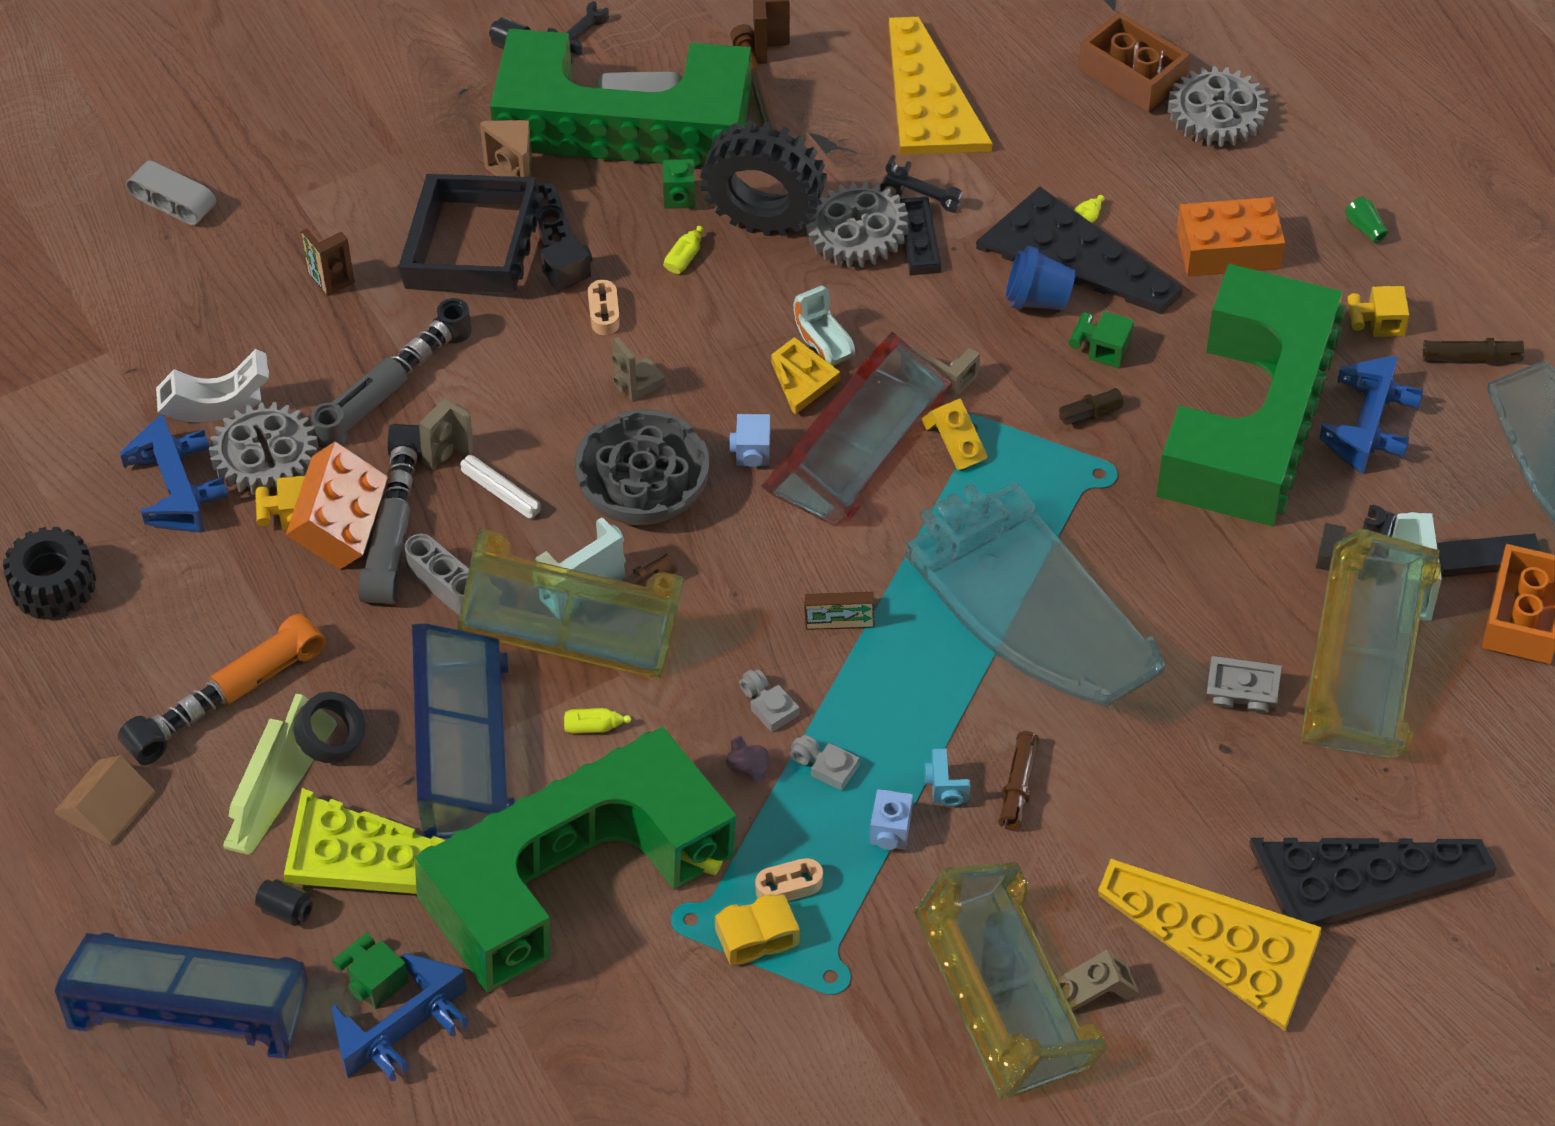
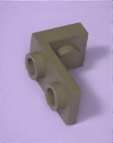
(959, 373)
(634, 378)
(1095, 977)

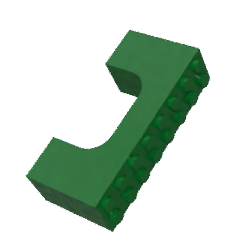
(620, 123)
(1248, 461)
(632, 795)

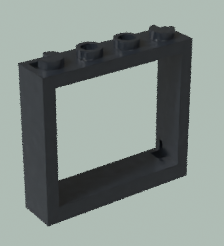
(469, 189)

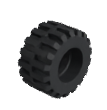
(46, 552)

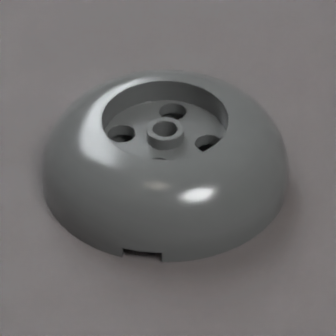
(620, 461)

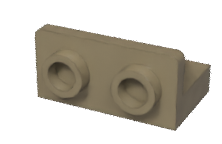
(443, 431)

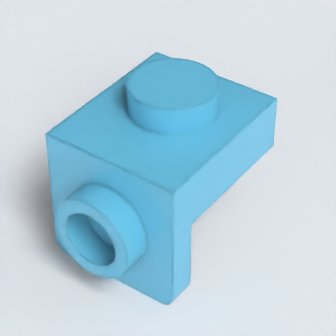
(945, 790)

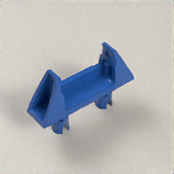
(1378, 382)
(181, 508)
(440, 986)

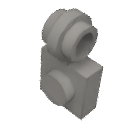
(771, 707)
(831, 766)

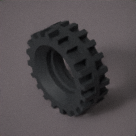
(770, 153)

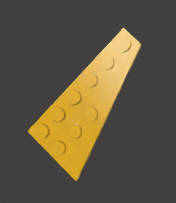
(928, 100)
(1235, 943)

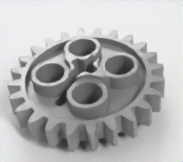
(1218, 106)
(858, 224)
(241, 457)

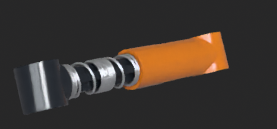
(295, 641)

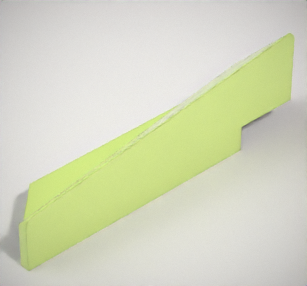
(271, 777)

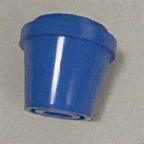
(1039, 282)

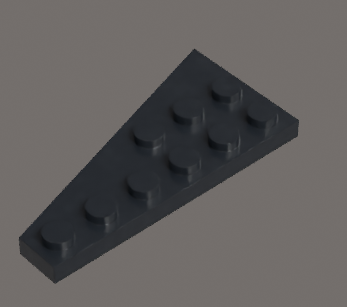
(1082, 246)
(1361, 875)

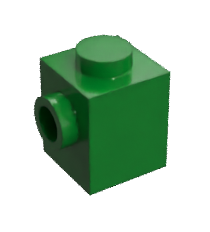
(678, 183)

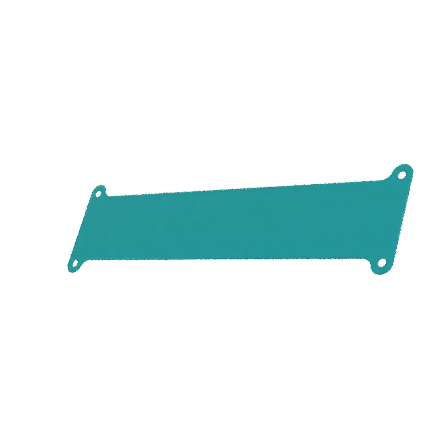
(890, 709)

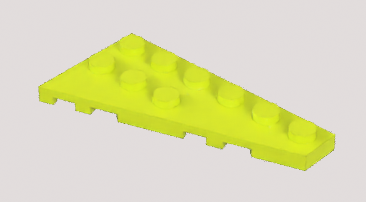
(351, 848)

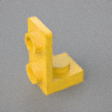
(957, 433)

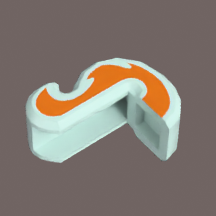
(820, 328)

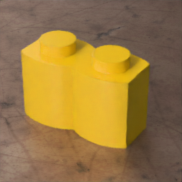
(757, 929)

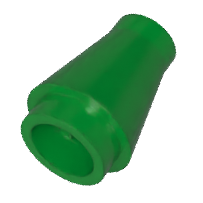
(1365, 218)

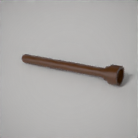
(744, 36)

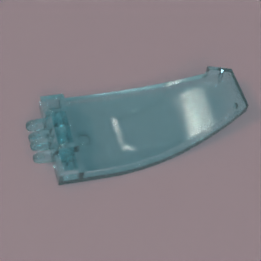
(1030, 596)

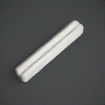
(500, 486)

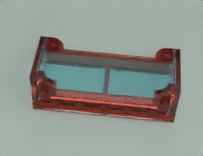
(858, 432)

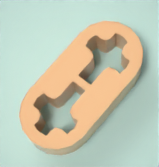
(599, 307)
(789, 880)

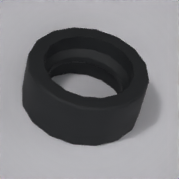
(346, 709)

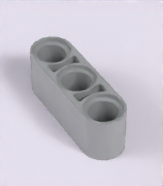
(639, 81)
(171, 192)
(437, 570)

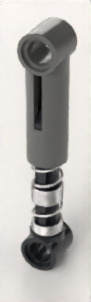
(337, 418)
(380, 577)

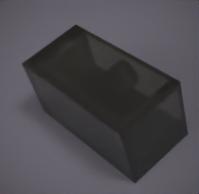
(1331, 535)

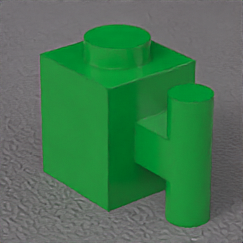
(1107, 340)
(373, 973)

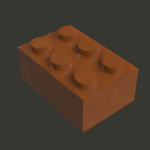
(1133, 61)

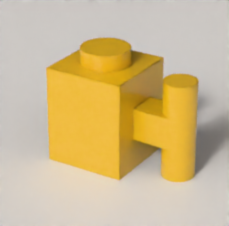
(1385, 311)
(282, 504)

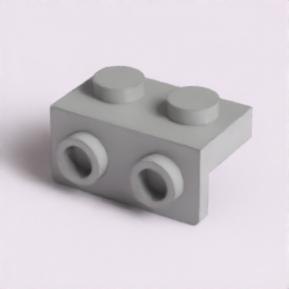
(1243, 683)

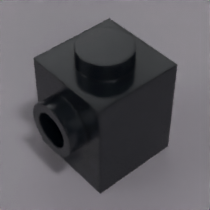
(566, 263)

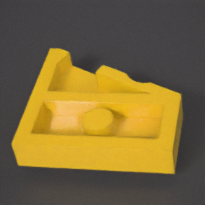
(802, 374)

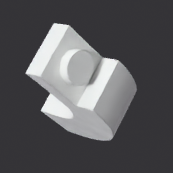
(214, 398)

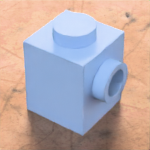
(751, 440)
(891, 819)

